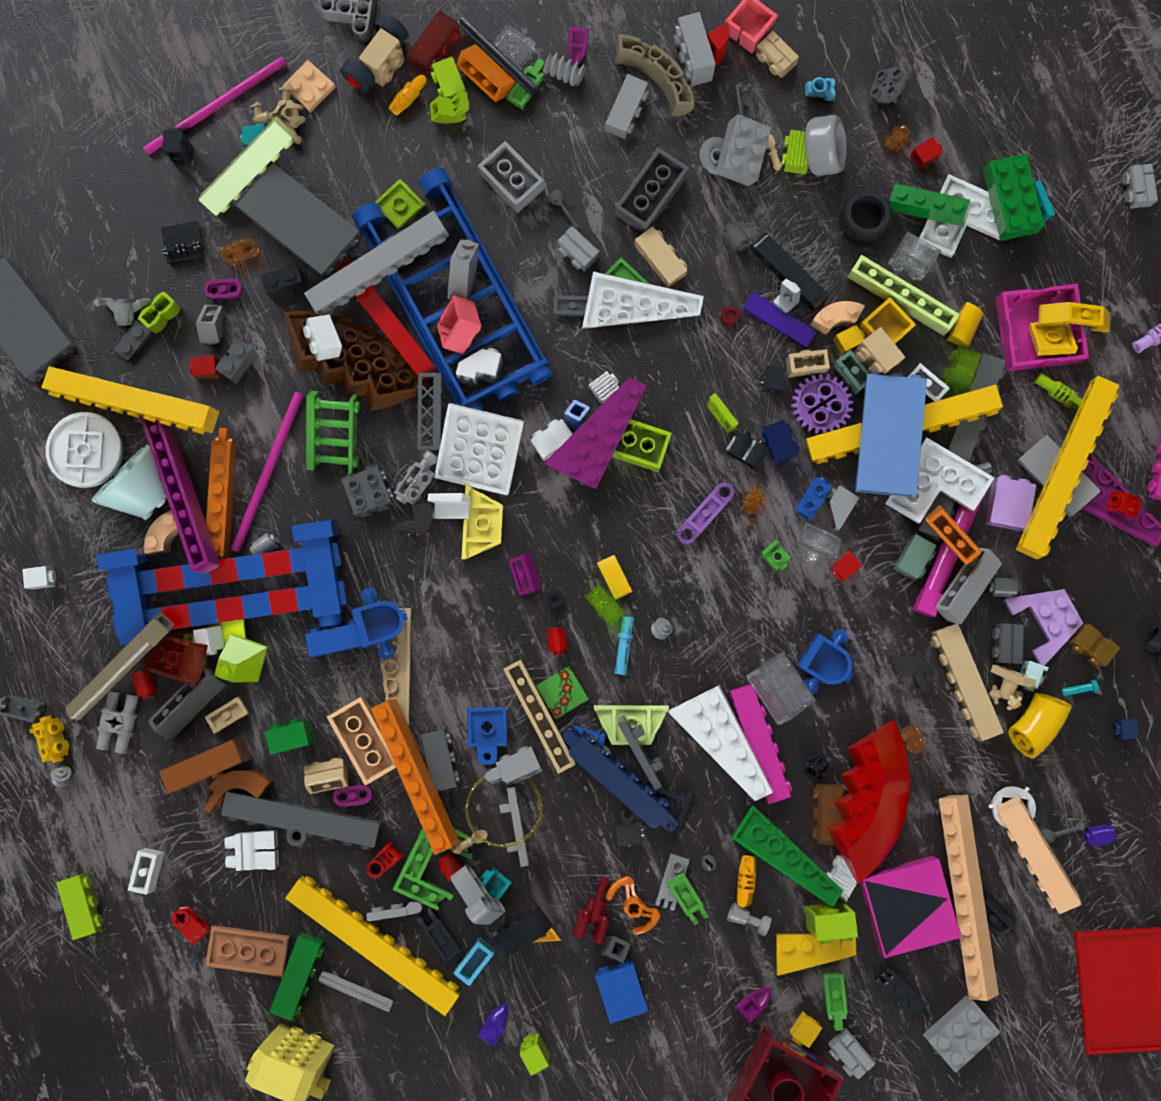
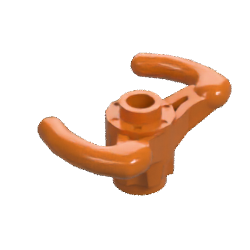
(653, 913)

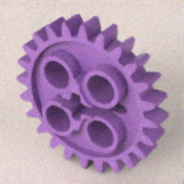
(812, 390)

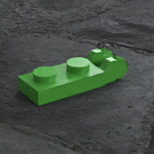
(686, 897)

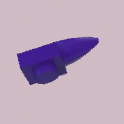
(494, 1024)

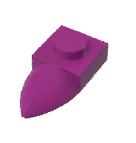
(577, 43)
(753, 1004)

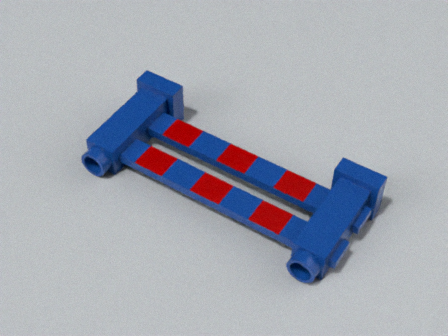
(319, 557)

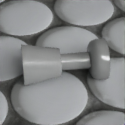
(742, 916)

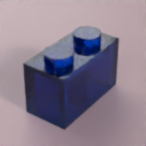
(780, 442)

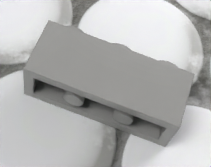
(627, 107)

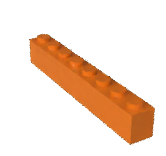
(415, 776)

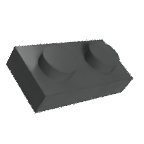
(570, 305)
(133, 341)

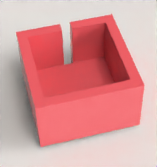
(751, 23)
(458, 324)

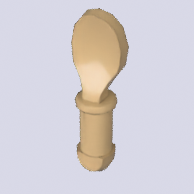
(773, 153)
(469, 842)

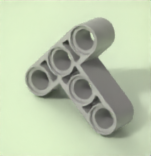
(352, 16)
(481, 906)

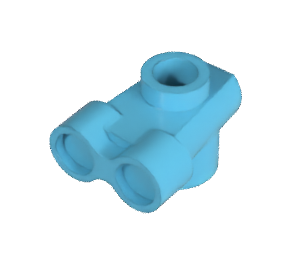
(821, 88)

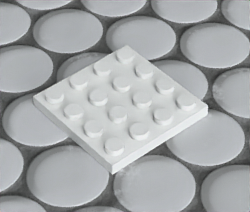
(478, 449)

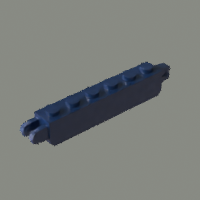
(619, 780)

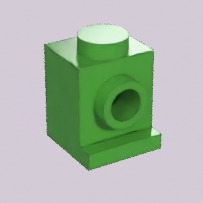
(768, 556)

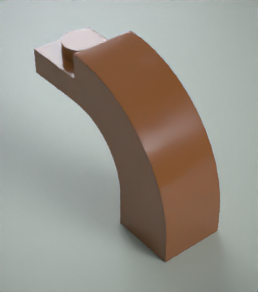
(246, 779)

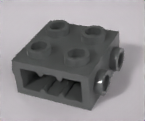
(368, 491)

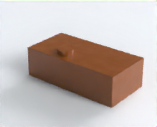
(205, 765)

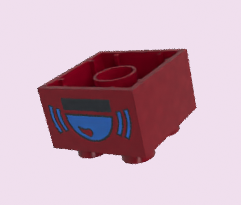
(785, 1072)

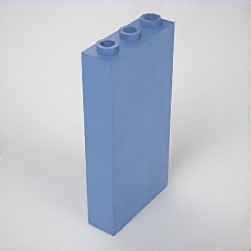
(891, 434)

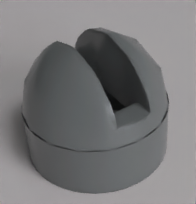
(705, 866)

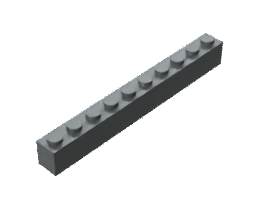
(965, 435)

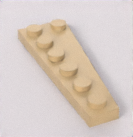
(397, 669)

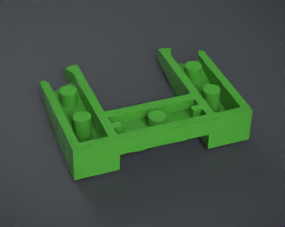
(409, 879)

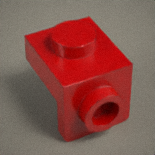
(1124, 503)

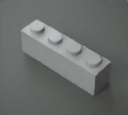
(968, 587)

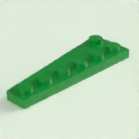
(773, 847)

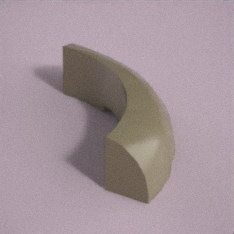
(660, 68)

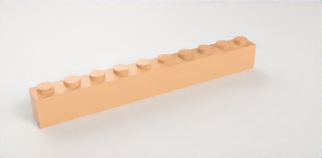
(968, 897)

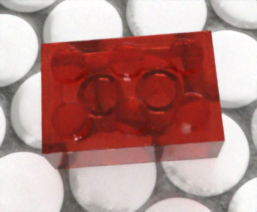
(177, 658)

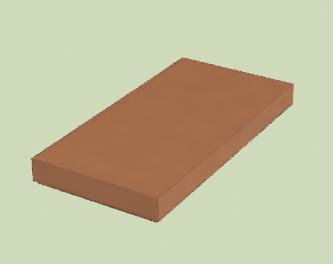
(247, 951)

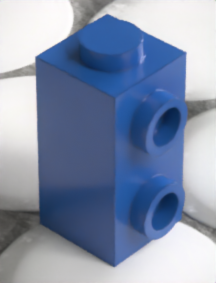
(812, 498)

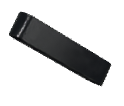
(786, 267)

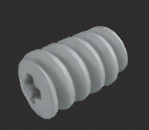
(564, 69)

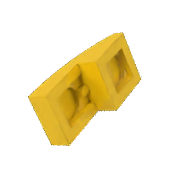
(614, 577)

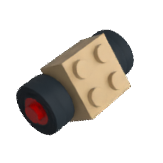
(380, 56)

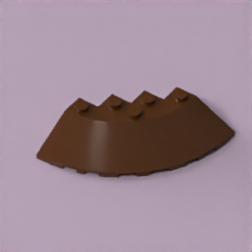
(365, 364)

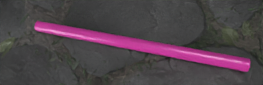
(221, 101)
(267, 472)

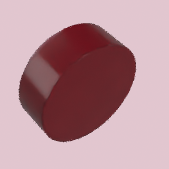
(730, 315)

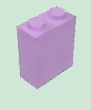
(1010, 503)

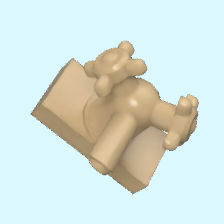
(1009, 686)

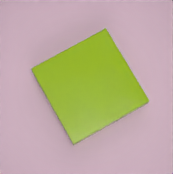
(400, 205)
(722, 414)

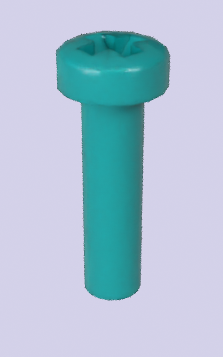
(1092, 686)

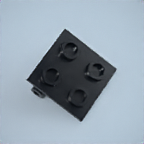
(182, 242)

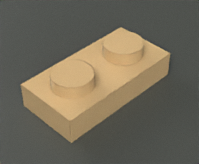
(227, 715)

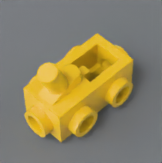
(50, 739)

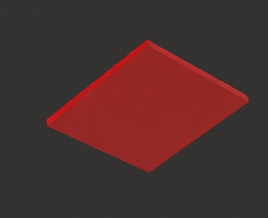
(1120, 989)

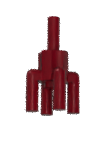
(594, 915)

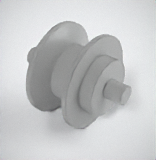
(661, 628)
(61, 775)

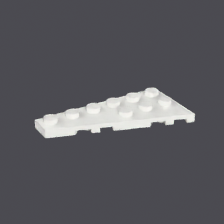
(627, 301)

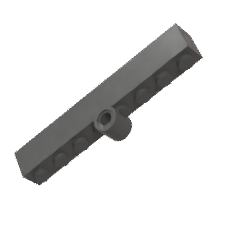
(301, 818)

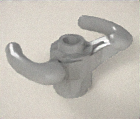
(123, 309)

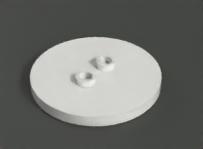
(84, 449)

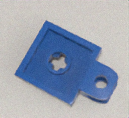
(485, 741)

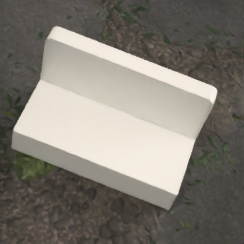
(451, 505)

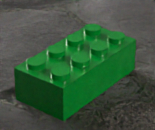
(1013, 197)

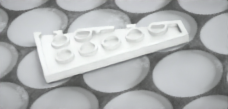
(717, 730)

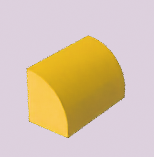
(965, 325)

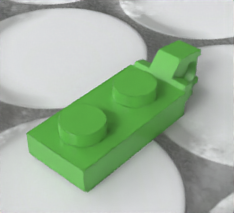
(518, 95)
(835, 998)

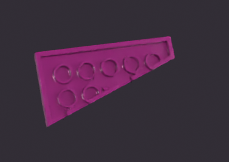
(592, 445)

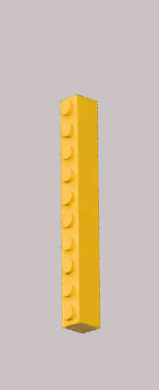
(130, 399)
(936, 414)
(1067, 468)
(373, 944)

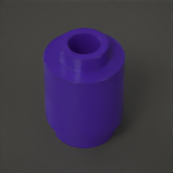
(1099, 835)

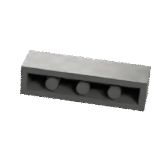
(185, 704)

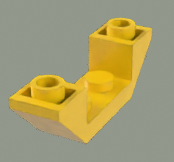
(1075, 313)

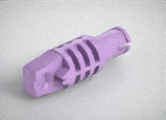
(1152, 337)

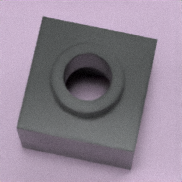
(620, 951)

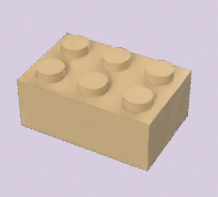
(879, 353)

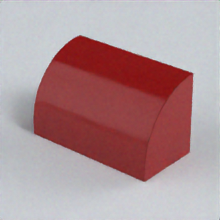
(718, 42)

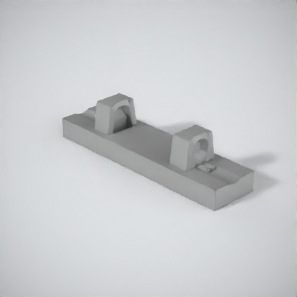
(513, 807)

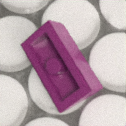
(525, 574)

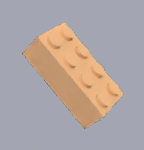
(362, 740)

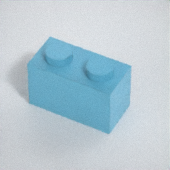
(474, 961)

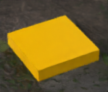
(1052, 339)

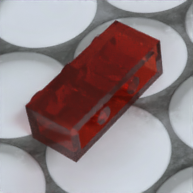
(434, 42)

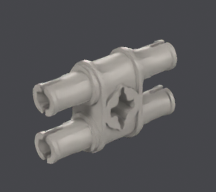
(126, 717)

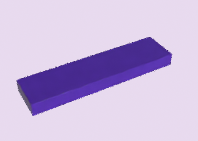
(779, 320)

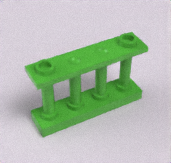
(314, 440)

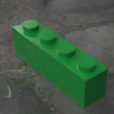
(930, 205)
(297, 976)

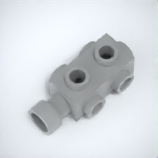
(416, 482)

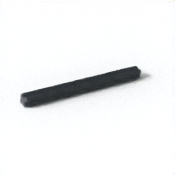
(498, 56)

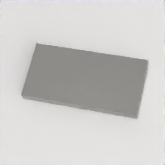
(1039, 462)

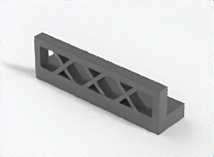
(437, 410)

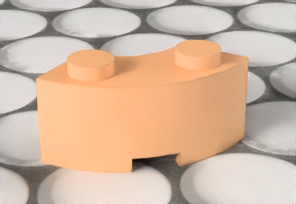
(837, 314)
(161, 535)

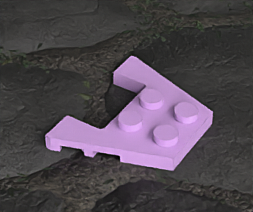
(1055, 617)

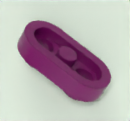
(224, 289)
(353, 795)

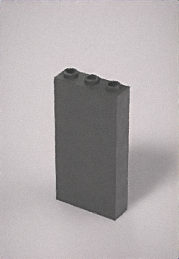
(300, 221)
(28, 328)

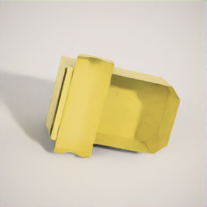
(290, 1065)

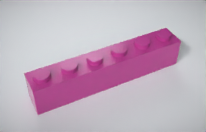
(758, 734)

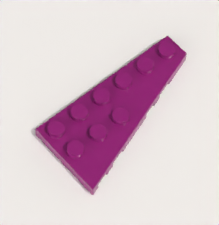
(1143, 527)

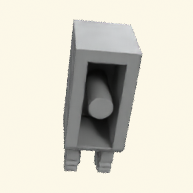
(514, 767)

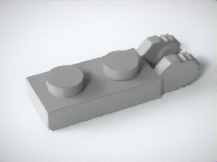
(396, 910)

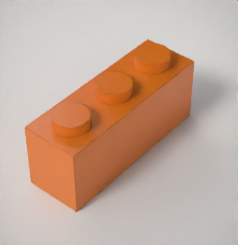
(485, 73)
(953, 535)

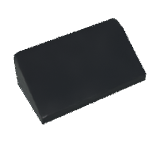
(997, 916)

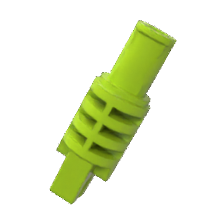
(1059, 391)

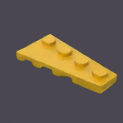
(804, 951)

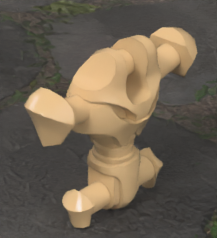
(286, 111)

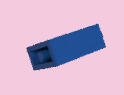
(621, 991)

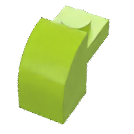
(449, 110)

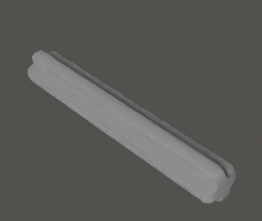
(355, 991)

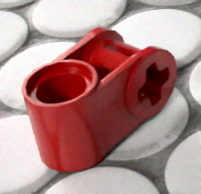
(386, 858)
(191, 926)

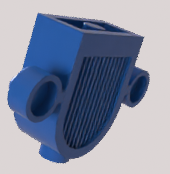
(378, 622)
(826, 661)

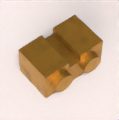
(1093, 645)

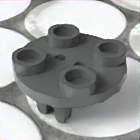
(888, 85)

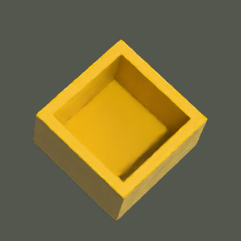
(890, 319)

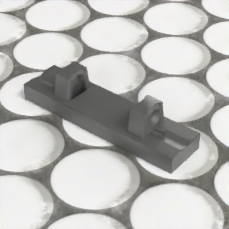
(632, 735)

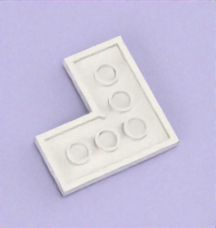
(980, 217)
(946, 474)

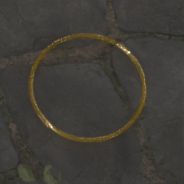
(503, 845)

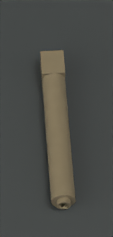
(119, 666)

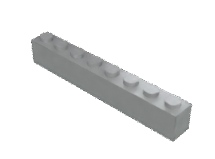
(377, 264)

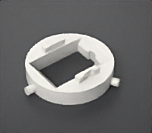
(1012, 792)

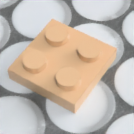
(310, 86)

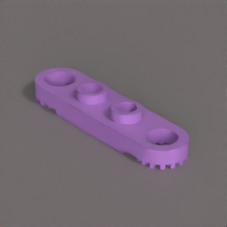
(705, 513)

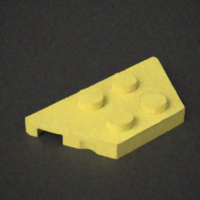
(484, 526)

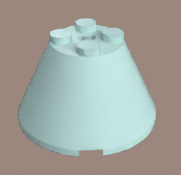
(135, 487)

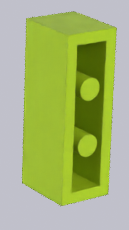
(80, 906)

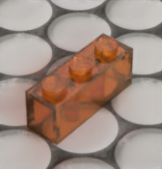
(826, 811)

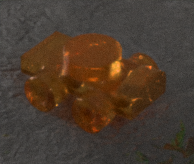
(899, 135)
(752, 499)
(910, 735)

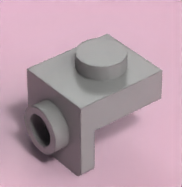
(788, 296)

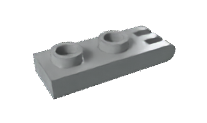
(675, 866)

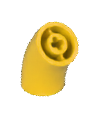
(1039, 724)

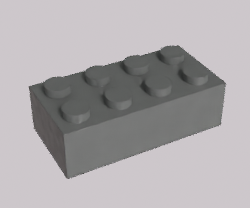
(651, 190)

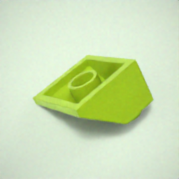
(241, 660)

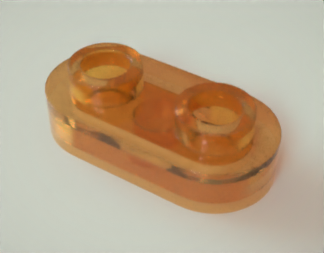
(239, 250)

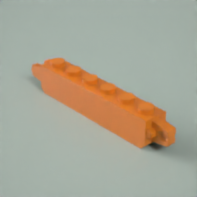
(221, 492)

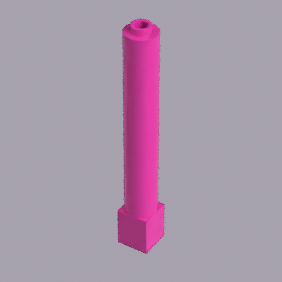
(942, 567)

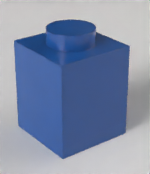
(576, 414)

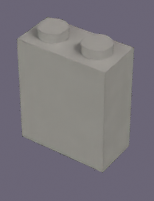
(463, 269)

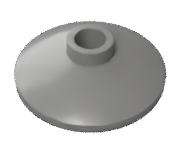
(711, 147)

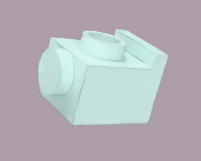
(1033, 671)

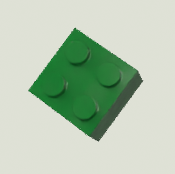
(291, 736)

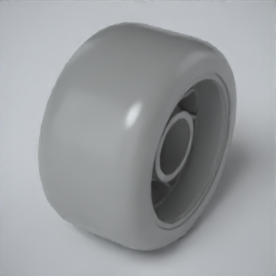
(825, 145)

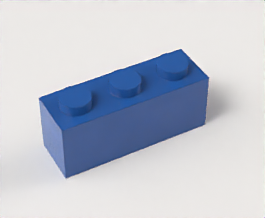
(332, 640)

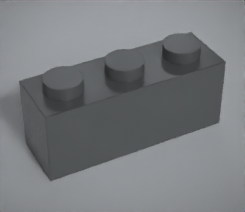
(440, 759)

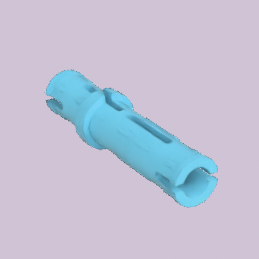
(624, 645)

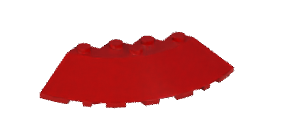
(876, 800)

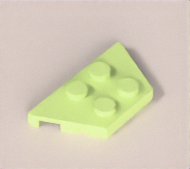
(648, 716)

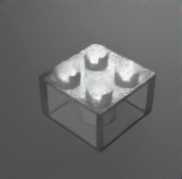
(914, 256)

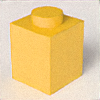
(849, 339)
(805, 1030)

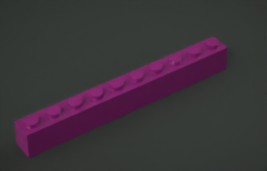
(181, 496)

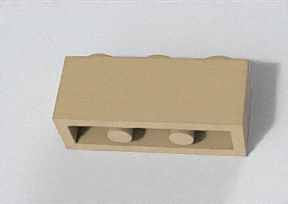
(661, 257)

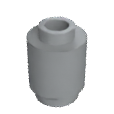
(265, 544)

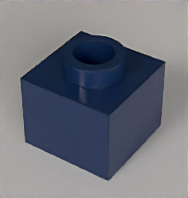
(1125, 728)

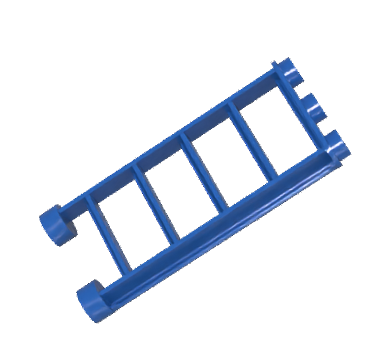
(434, 184)

